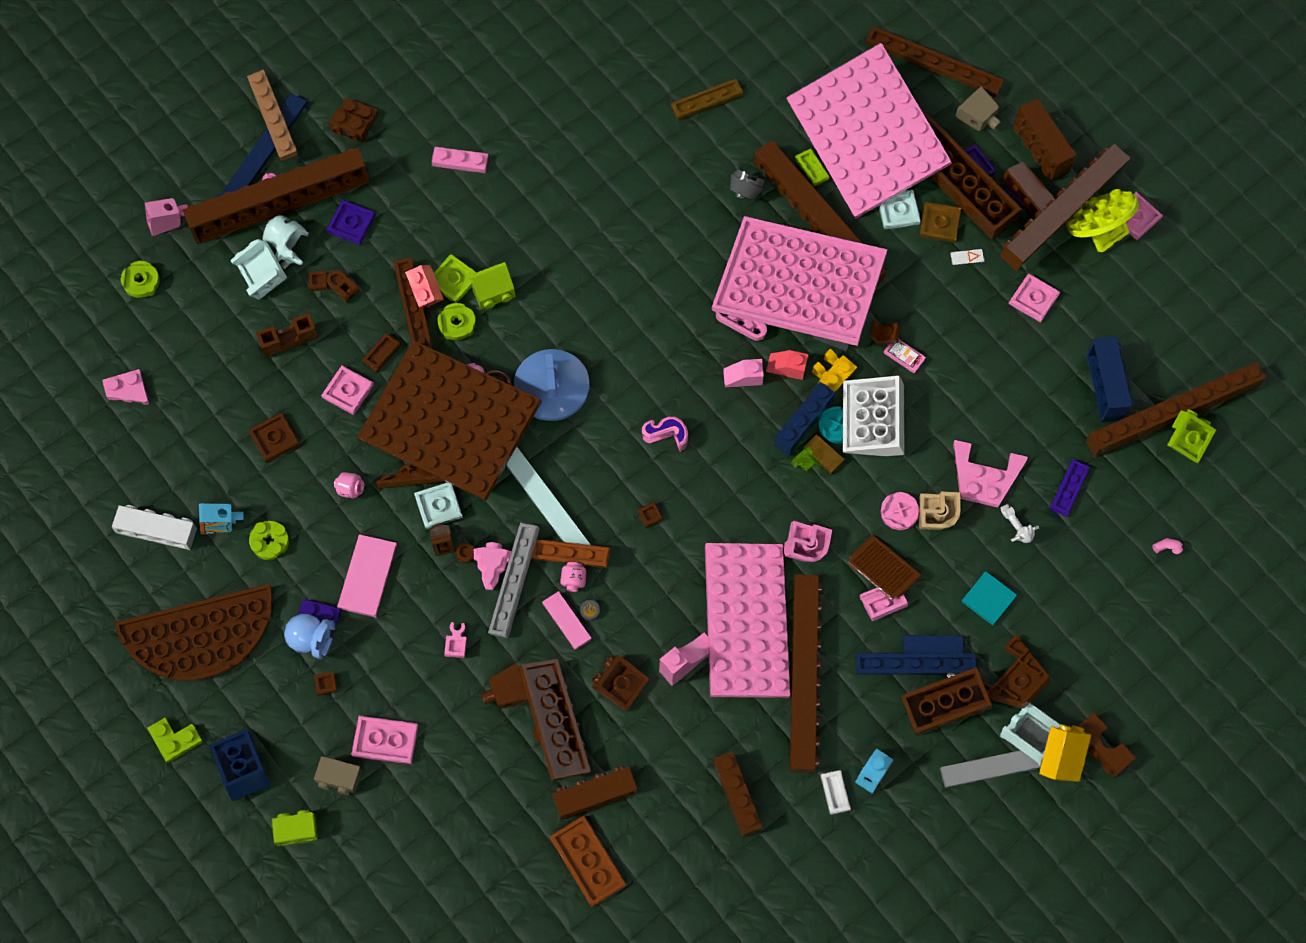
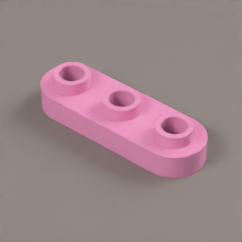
(746, 329)

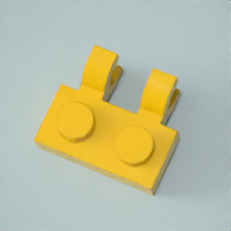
(839, 372)

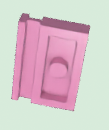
(879, 605)

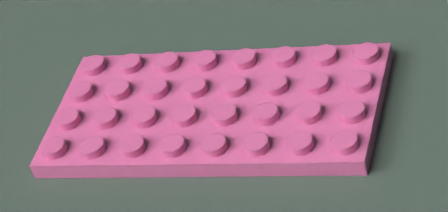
(746, 620)

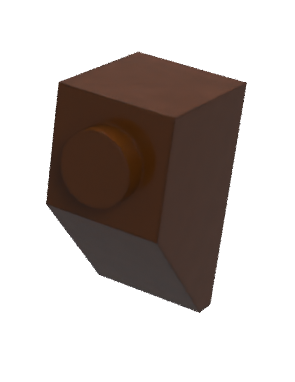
(441, 539)

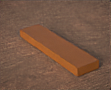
(571, 552)

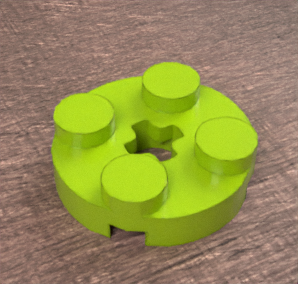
(146, 287)
(453, 331)
(262, 531)

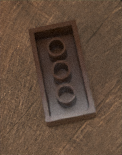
(1044, 140)
(946, 701)

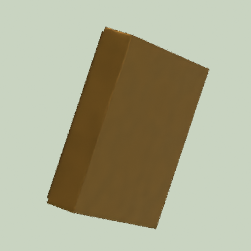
(940, 222)

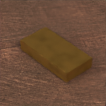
(824, 454)

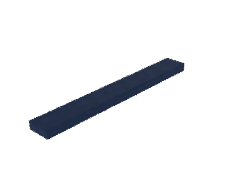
(264, 147)

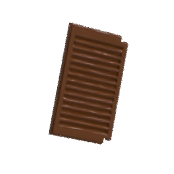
(883, 568)

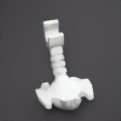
(1024, 534)

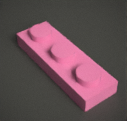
(460, 159)

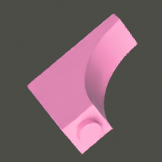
(682, 660)

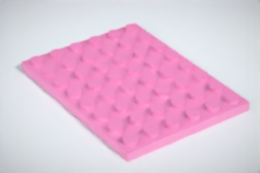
(868, 130)
(800, 280)

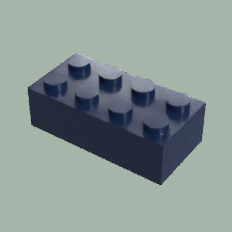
(1109, 379)

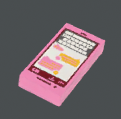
(905, 356)

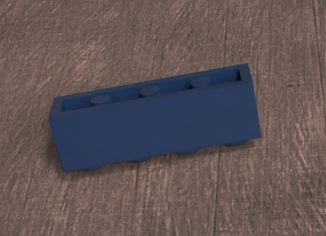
(804, 419)

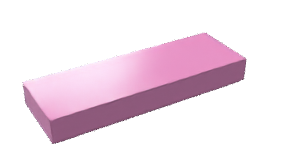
(566, 620)

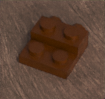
(353, 120)
(619, 682)

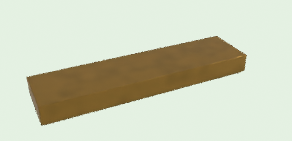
(706, 99)

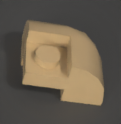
(939, 510)

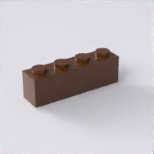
(1027, 188)
(594, 793)
(737, 795)

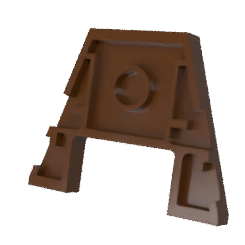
(1021, 681)

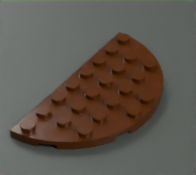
(199, 637)

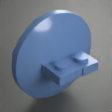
(555, 379)

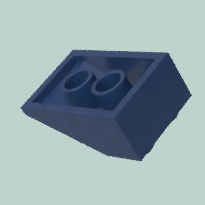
(239, 765)

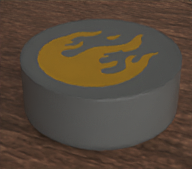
(589, 610)

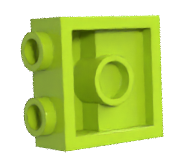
(1191, 435)

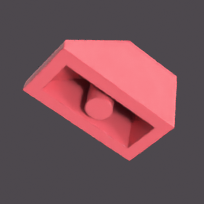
(788, 364)

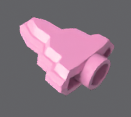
(491, 563)

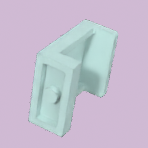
(259, 268)

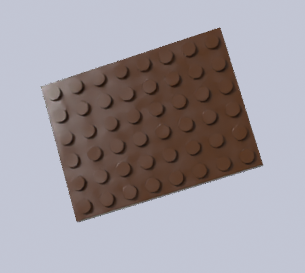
(449, 420)

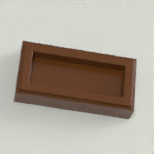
(381, 352)

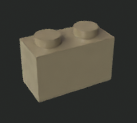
(337, 775)

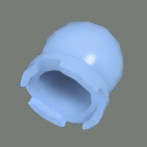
(307, 634)

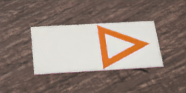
(969, 256)

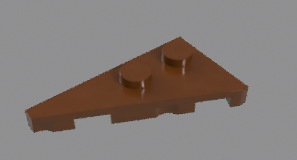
(407, 476)

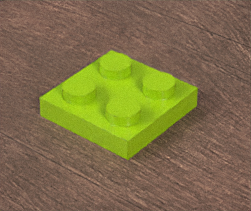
(453, 278)

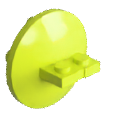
(1104, 218)

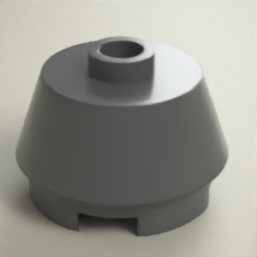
(746, 184)

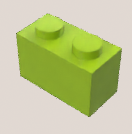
(294, 828)

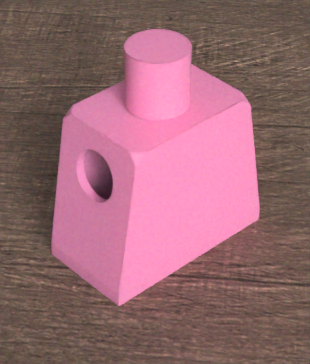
(163, 215)

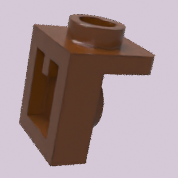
(884, 333)

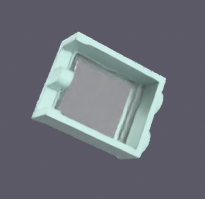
(1029, 732)

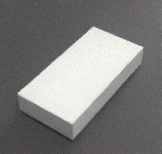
(835, 792)

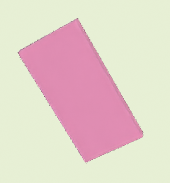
(367, 576)

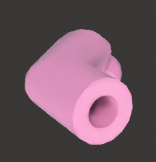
(1175, 545)

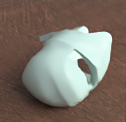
(283, 236)

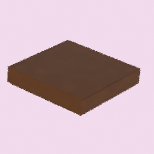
(274, 437)

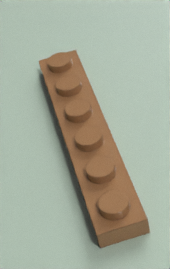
(272, 115)

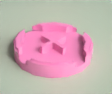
(900, 511)

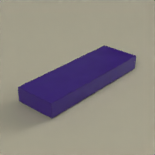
(1069, 488)

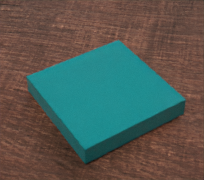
(989, 598)

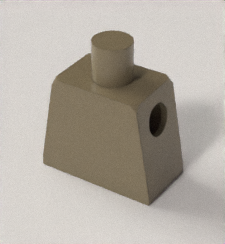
(979, 111)

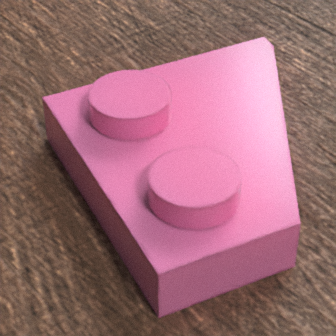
(126, 387)

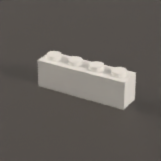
(154, 527)

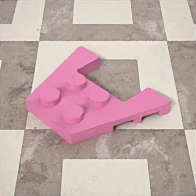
(984, 483)

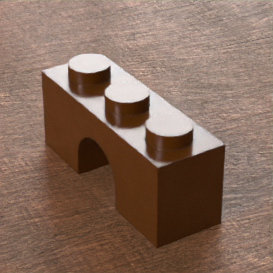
(276, 341)
(1112, 759)

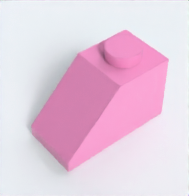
(744, 373)

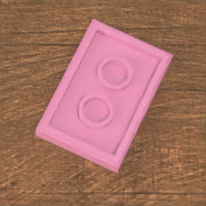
(385, 740)

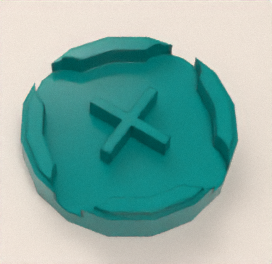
(831, 424)

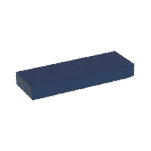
(932, 644)

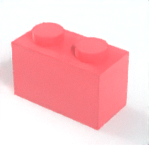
(424, 285)

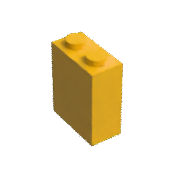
(1065, 753)

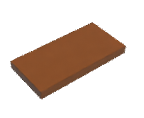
(587, 861)

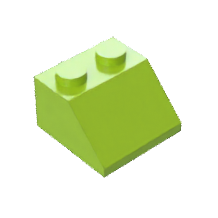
(492, 286)

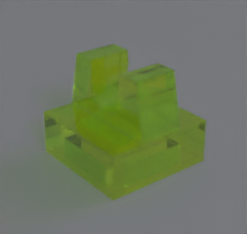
(803, 459)

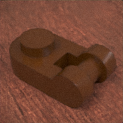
(337, 280)

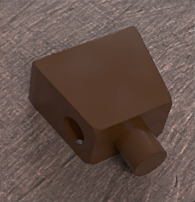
(506, 689)

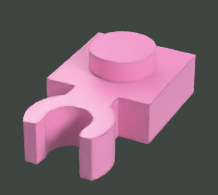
(456, 644)

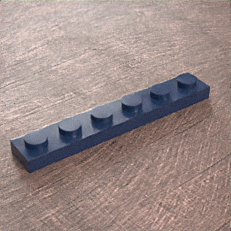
(913, 664)

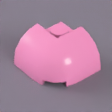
(807, 542)

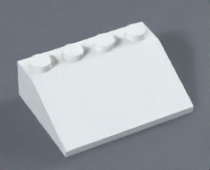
(873, 416)

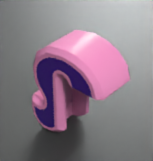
(666, 428)

